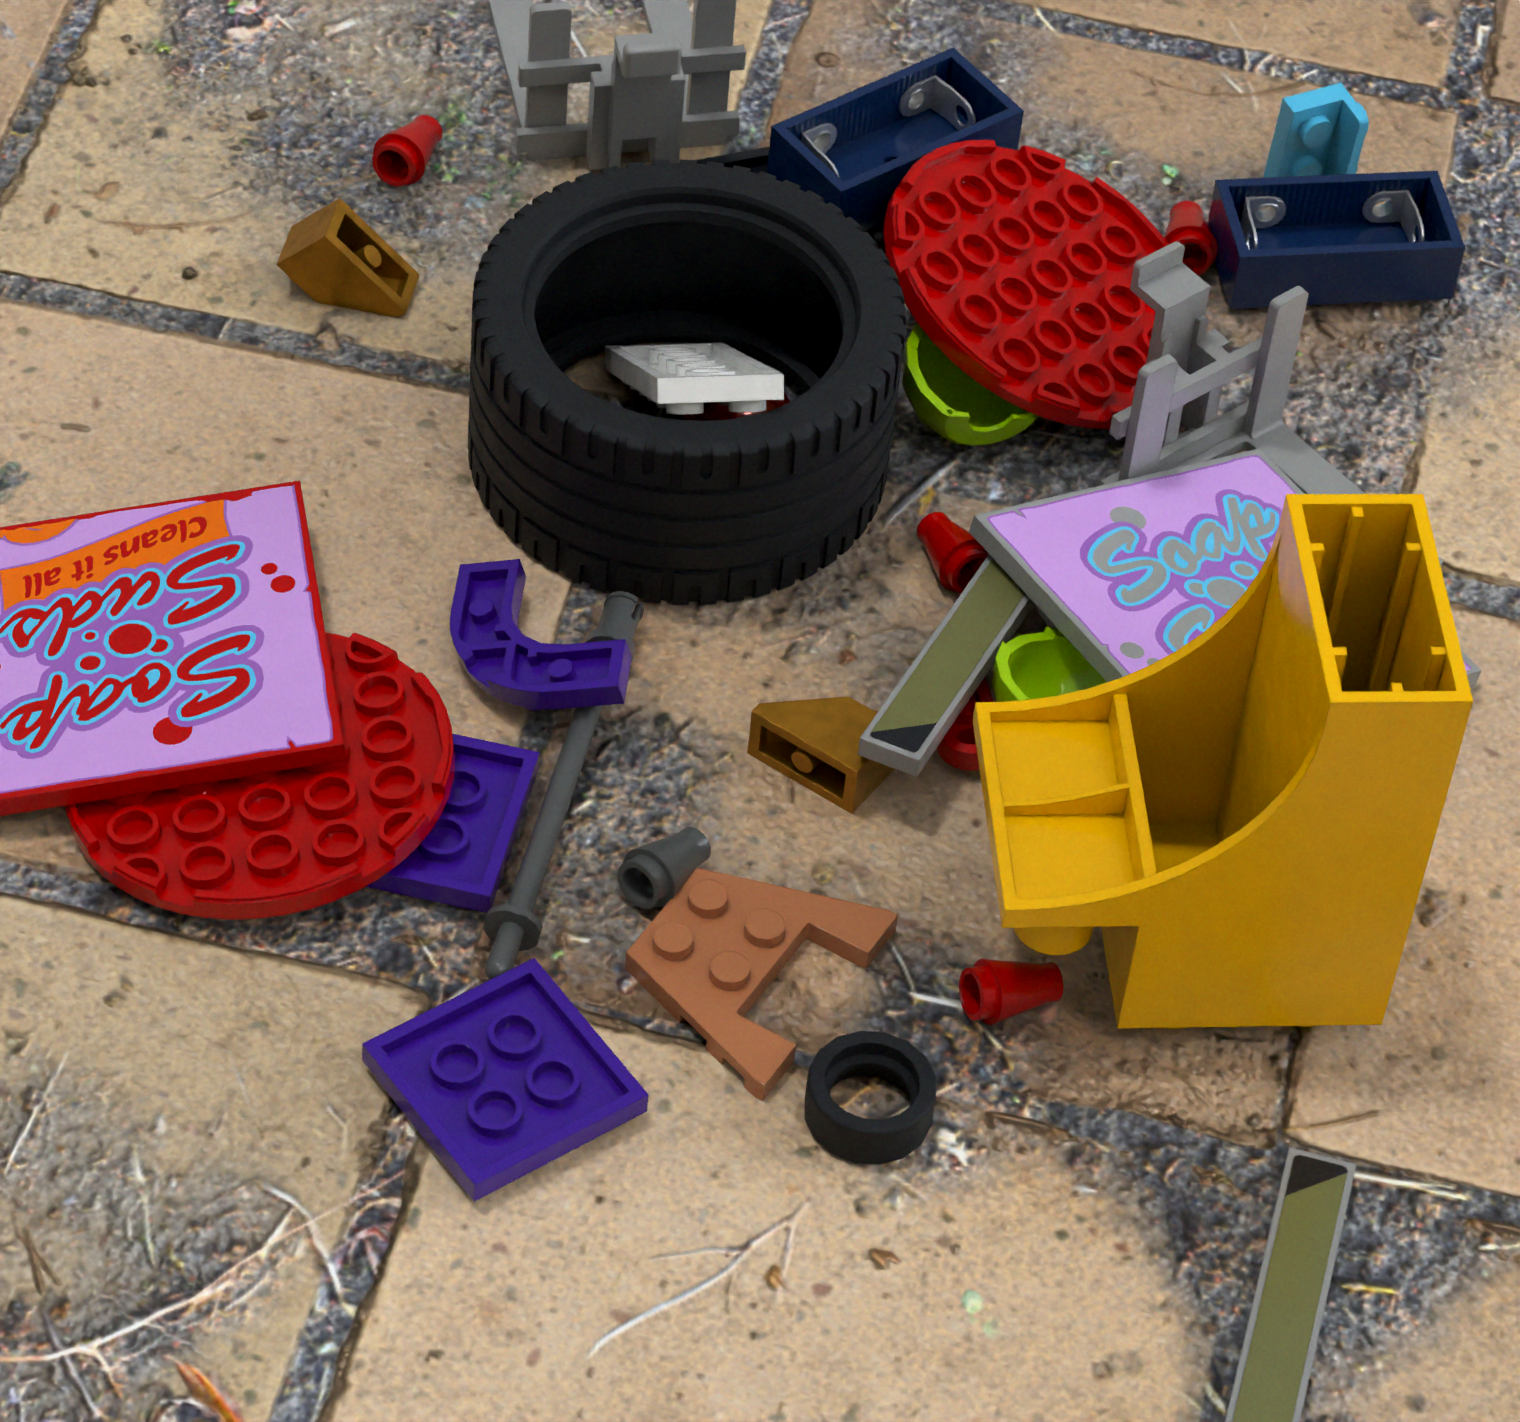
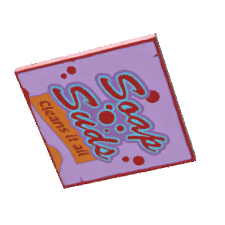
(161, 649)

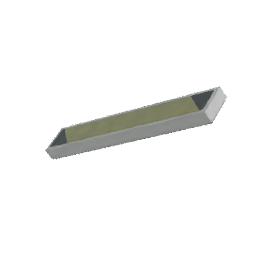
(946, 671)
(1291, 1289)

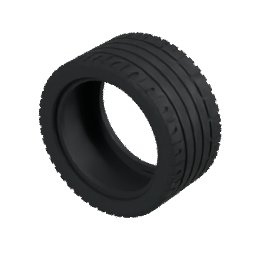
(695, 260)

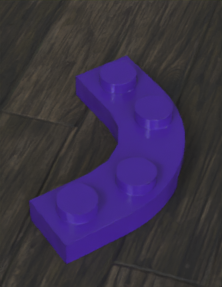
(521, 668)

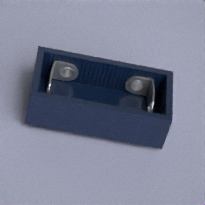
(869, 138)
(1336, 238)

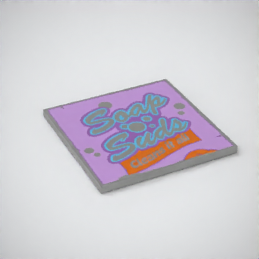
(1144, 558)

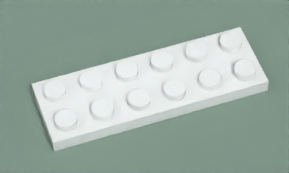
(695, 373)

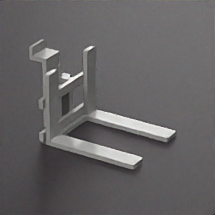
(649, 96)
(1187, 378)

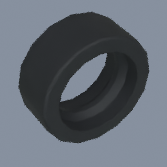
(870, 1056)

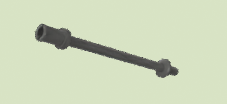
(513, 924)

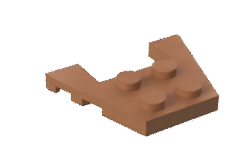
(723, 947)

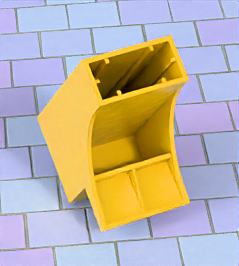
(1253, 798)

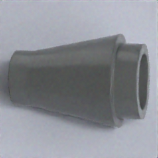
(659, 869)

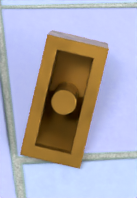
(347, 263)
(818, 747)

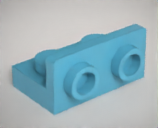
(1317, 134)

